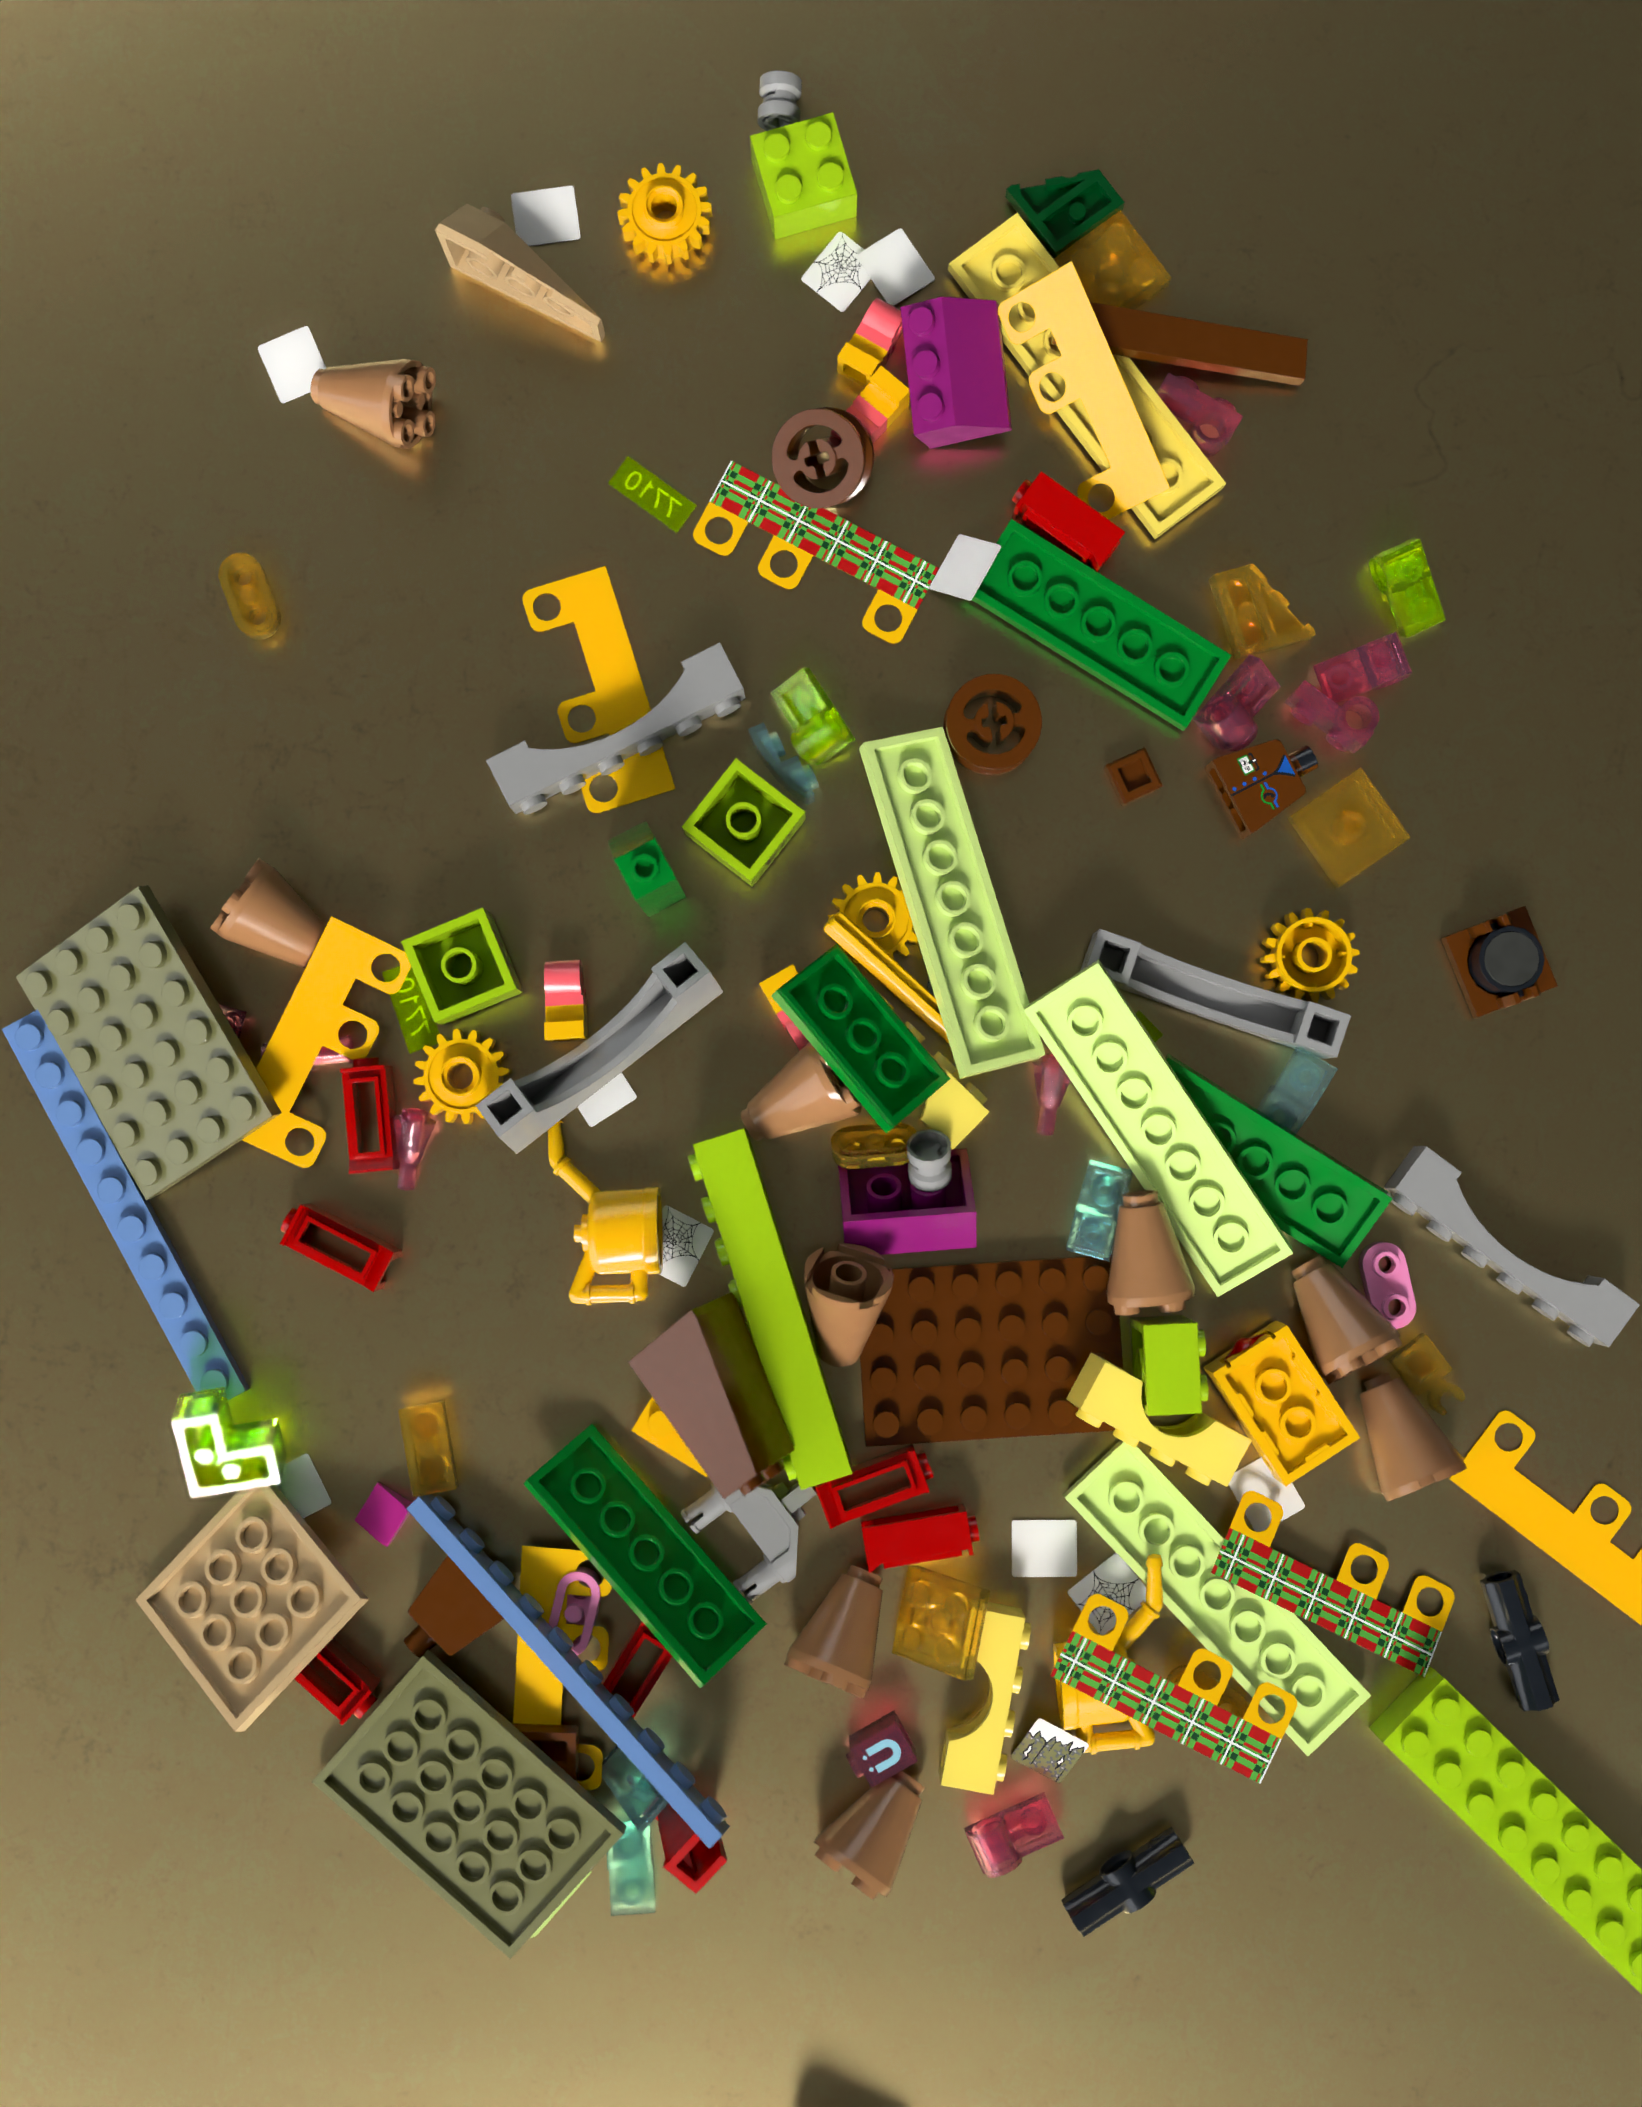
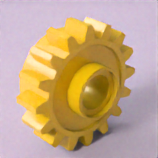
(660, 193)
(886, 900)
(1333, 955)
(440, 1071)

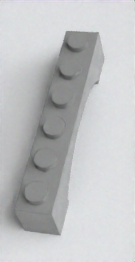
(533, 775)
(1218, 997)
(533, 1104)
(1430, 1187)

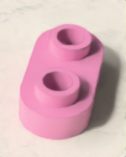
(1386, 1286)
(580, 1609)

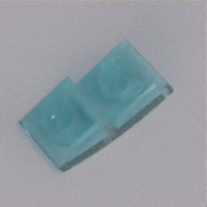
(790, 773)
(1297, 1089)
(1097, 1210)
(632, 1873)

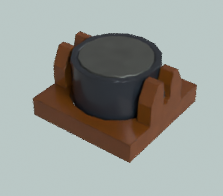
(1501, 961)

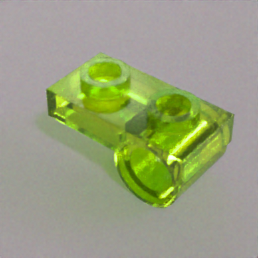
(1409, 586)
(816, 723)

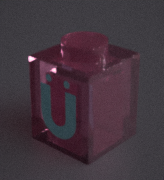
(881, 1749)

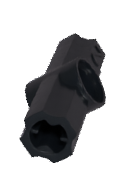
(1519, 1640)
(1127, 1881)

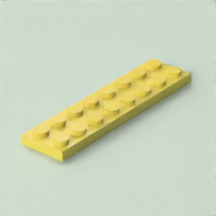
(1013, 260)

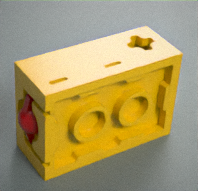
(1281, 1402)

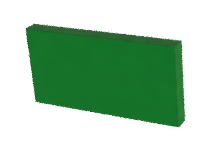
(860, 1037)

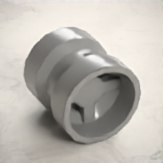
(779, 94)
(929, 1160)

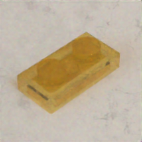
(428, 1448)

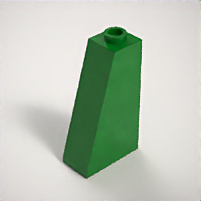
(645, 869)

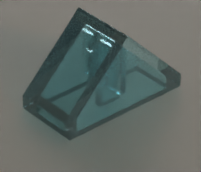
(632, 1789)

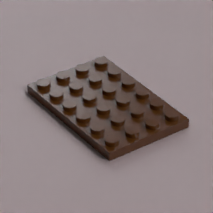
(986, 1350)

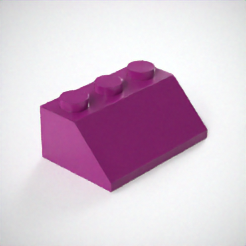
(955, 370)
(895, 1217)

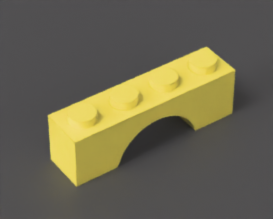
(953, 1107)
(1201, 1442)
(973, 1750)

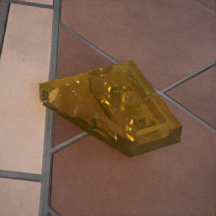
(1255, 613)

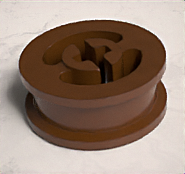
(792, 465)
(1026, 722)

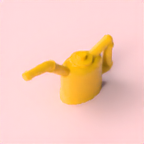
(616, 1235)
(1081, 1711)

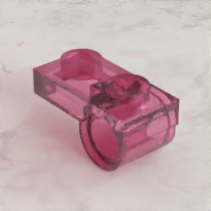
(1197, 408)
(1364, 669)
(1315, 708)
(1230, 712)
(1012, 1834)

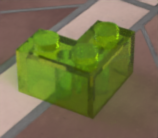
(221, 1454)

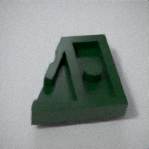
(1065, 208)

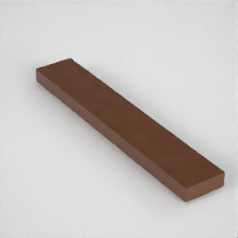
(1202, 344)

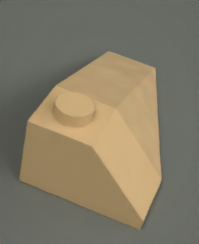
(494, 254)

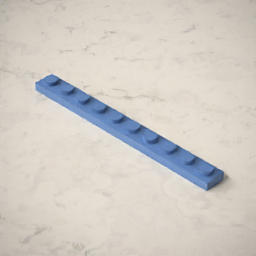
(125, 1211)
(579, 1677)

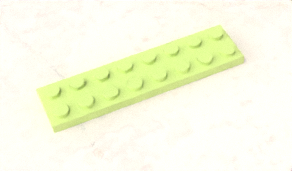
(951, 901)
(1158, 1128)
(1147, 1515)

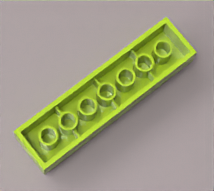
(771, 1304)
(1520, 1816)

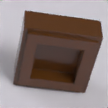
(1133, 776)

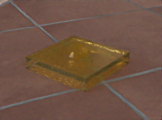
(1348, 828)

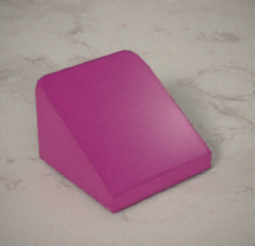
(383, 1514)

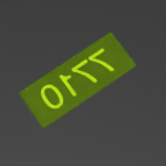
(652, 494)
(412, 1012)

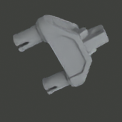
(771, 1519)

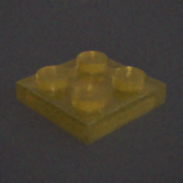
(1116, 265)
(941, 1622)

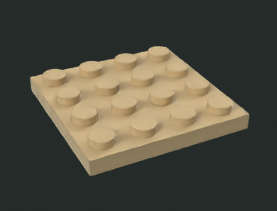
(251, 1602)

